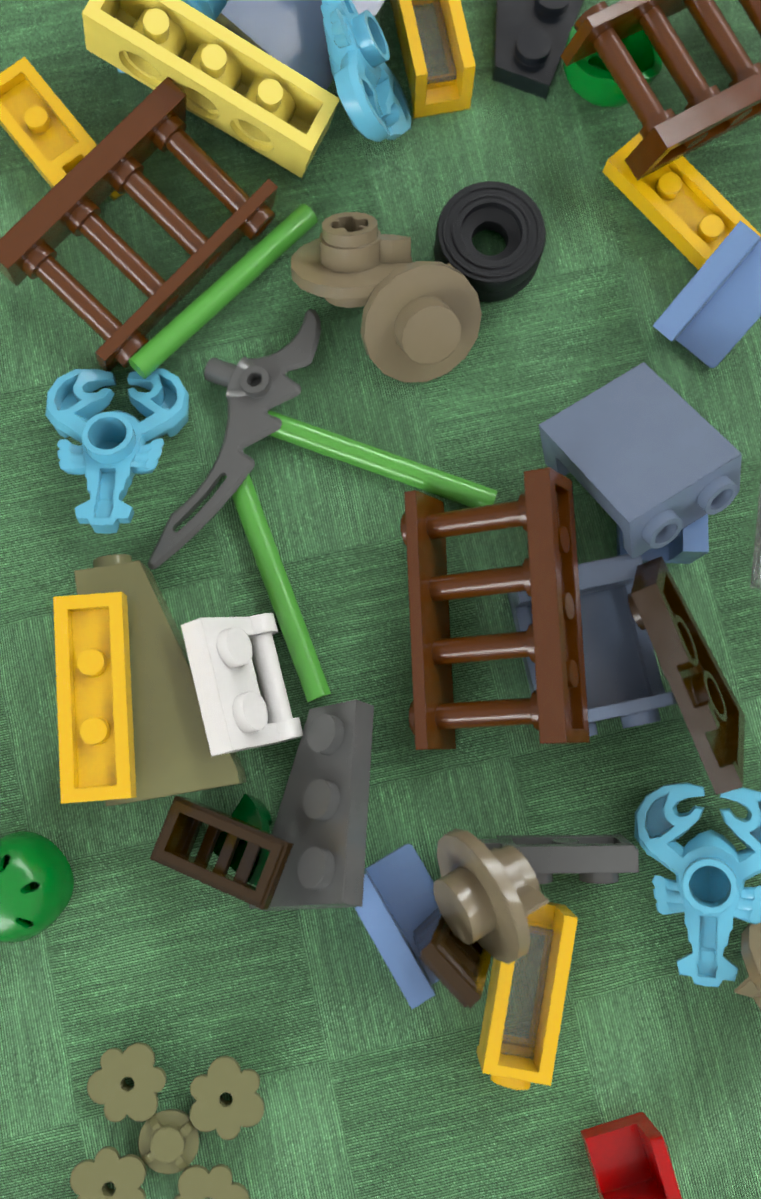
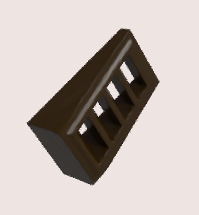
(180, 834)
(456, 964)

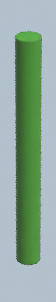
(222, 291)
(383, 462)
(280, 592)

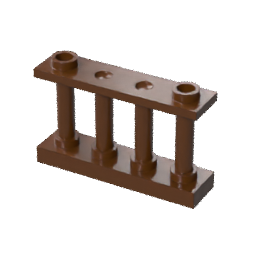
(708, 109)
(118, 167)
(551, 641)

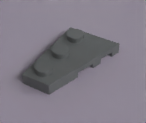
(326, 811)

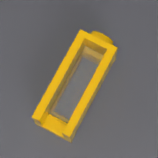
(435, 55)
(528, 1003)

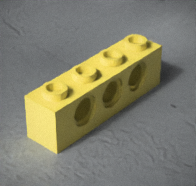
(219, 72)

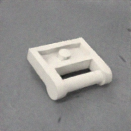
(227, 685)

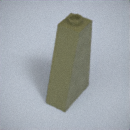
(167, 717)

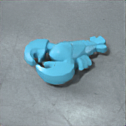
(360, 73)
(114, 441)
(706, 871)

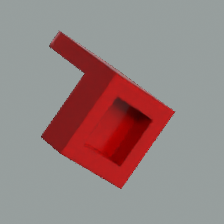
(630, 1160)

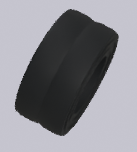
(502, 210)

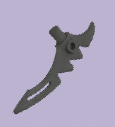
(251, 392)

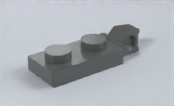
(592, 856)

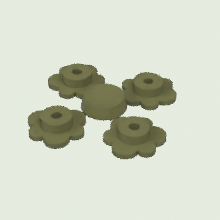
(170, 1136)

